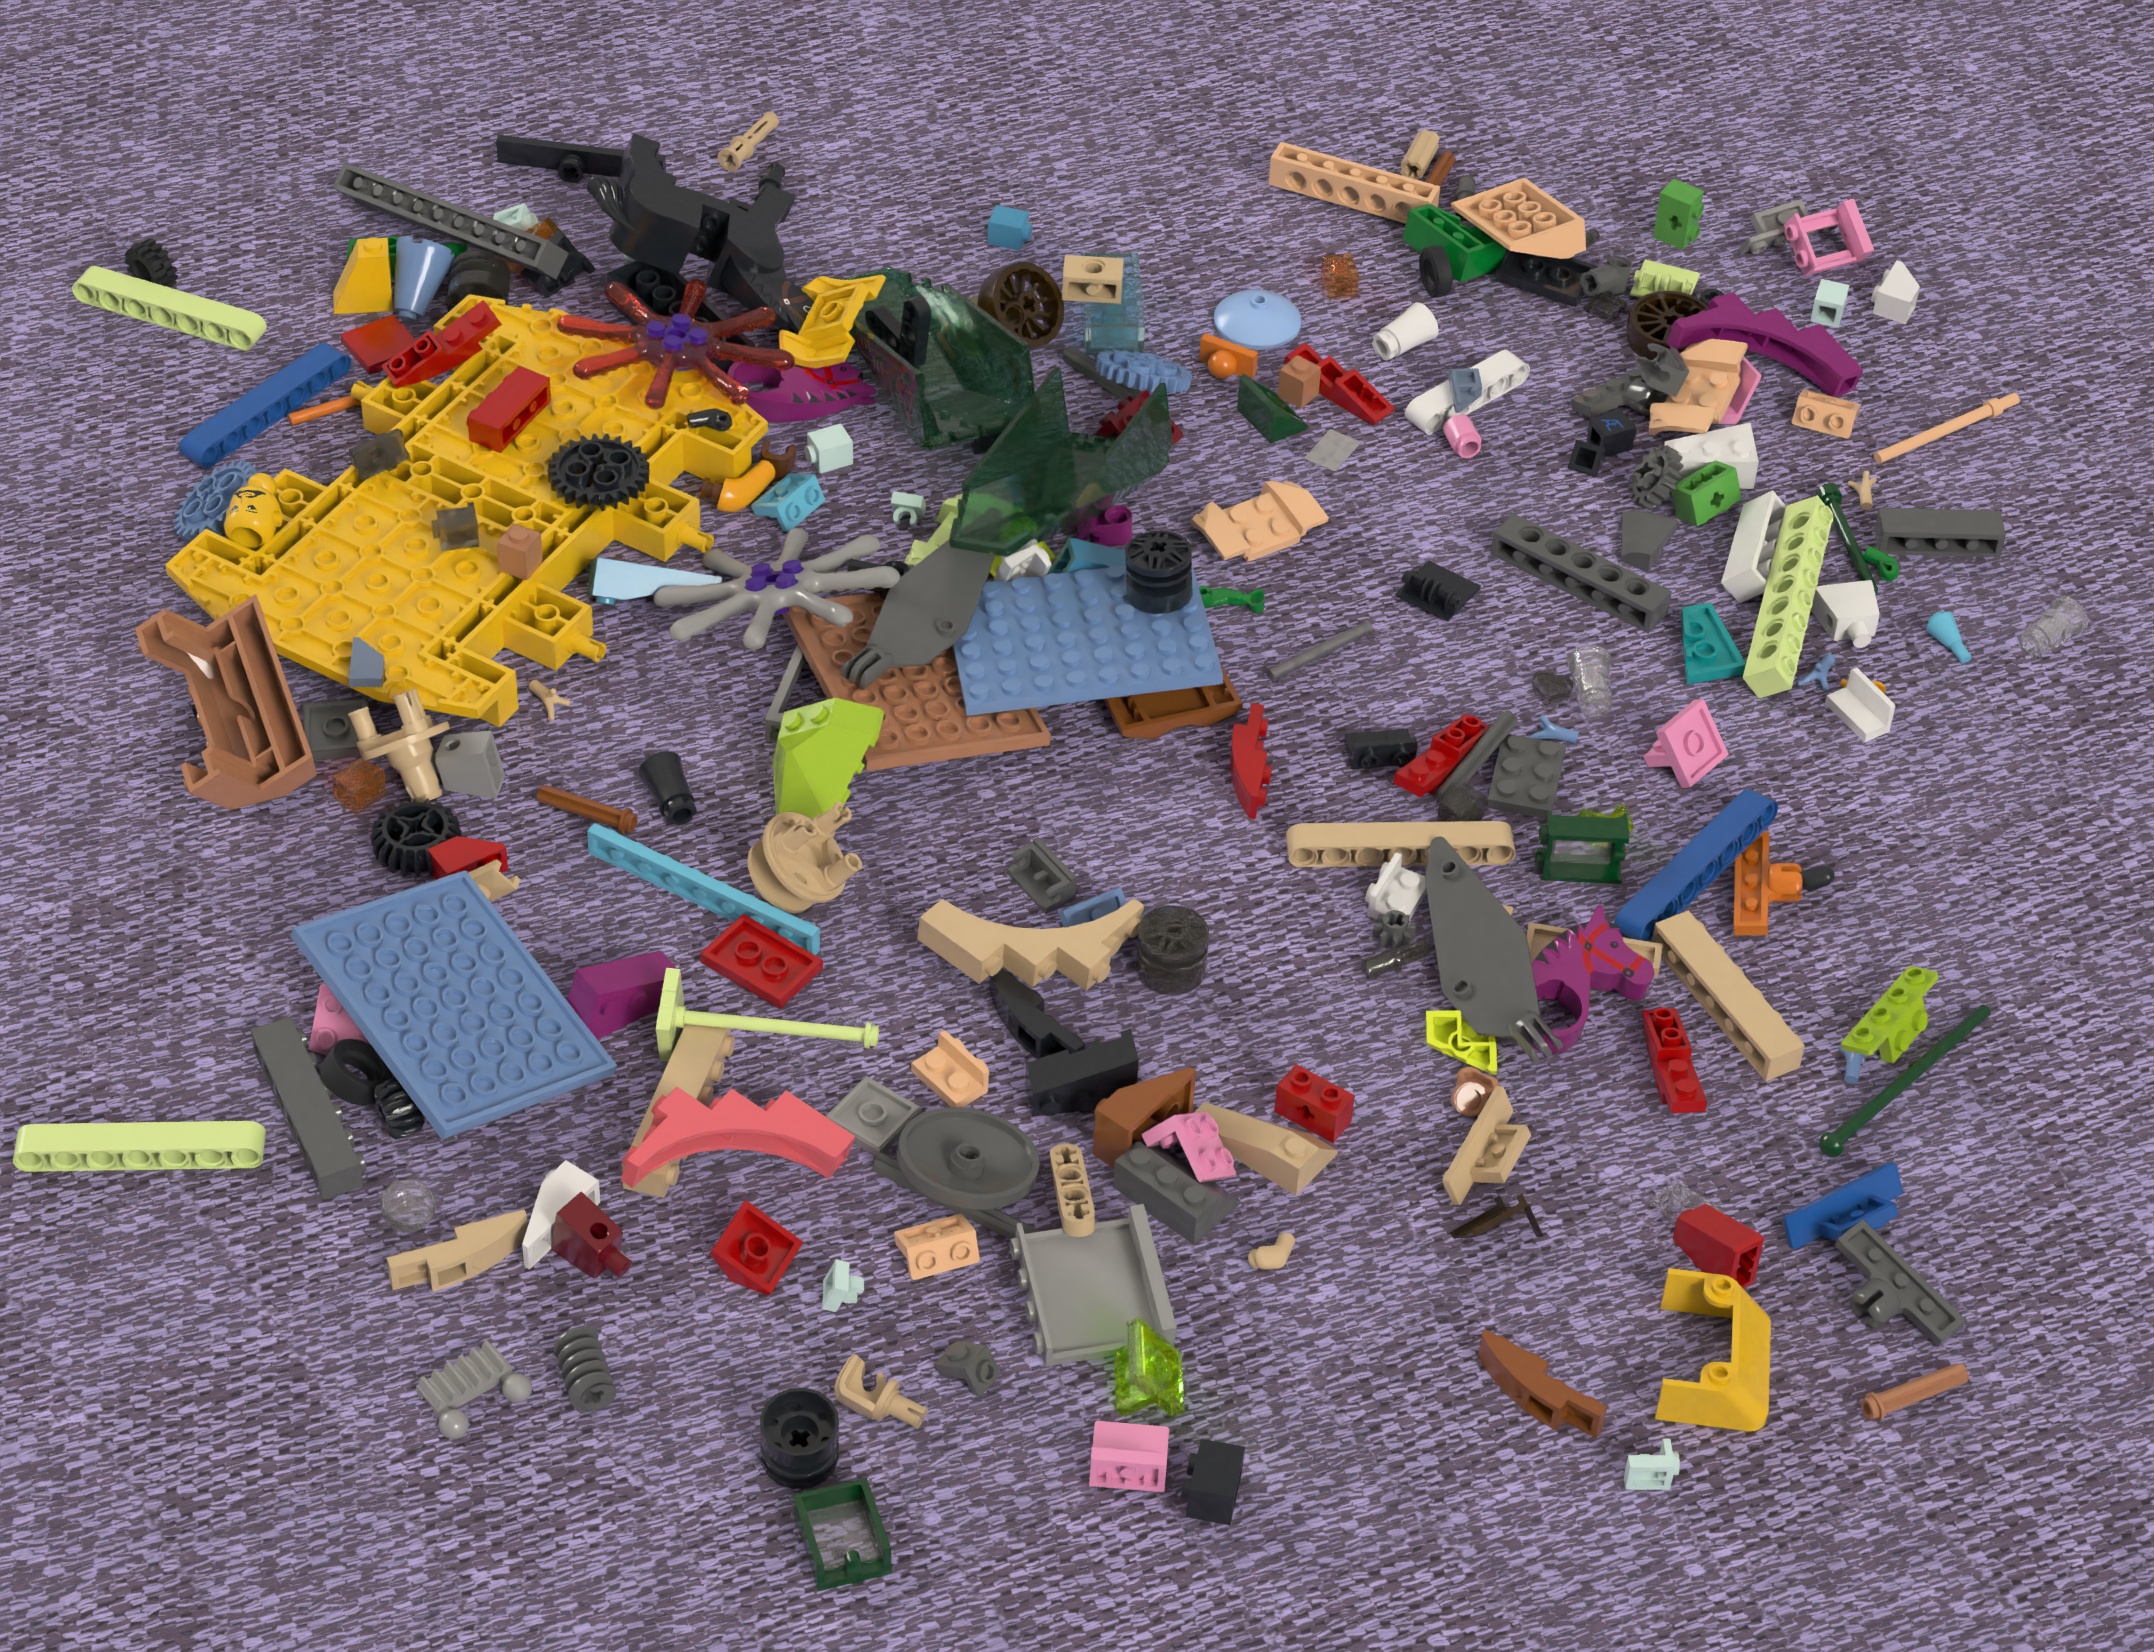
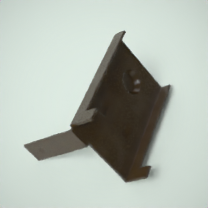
(1495, 1216)

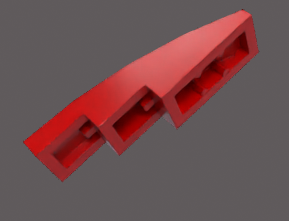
(1346, 388)

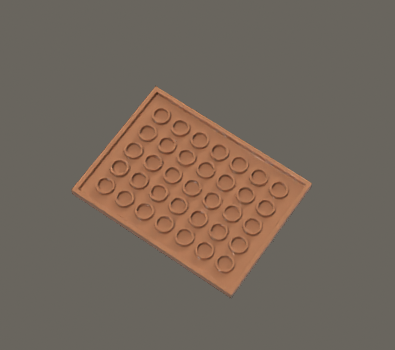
(920, 703)

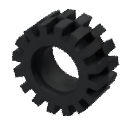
(151, 263)

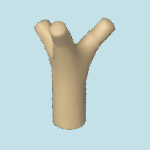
(1864, 490)
(548, 697)

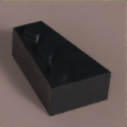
(1081, 1079)

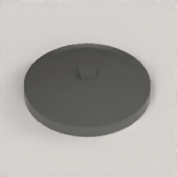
(968, 1158)

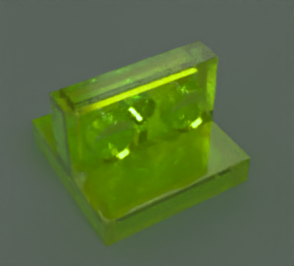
(1148, 1372)

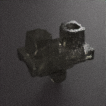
(379, 454)

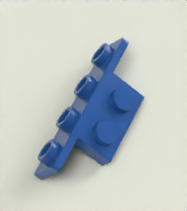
(1844, 1207)

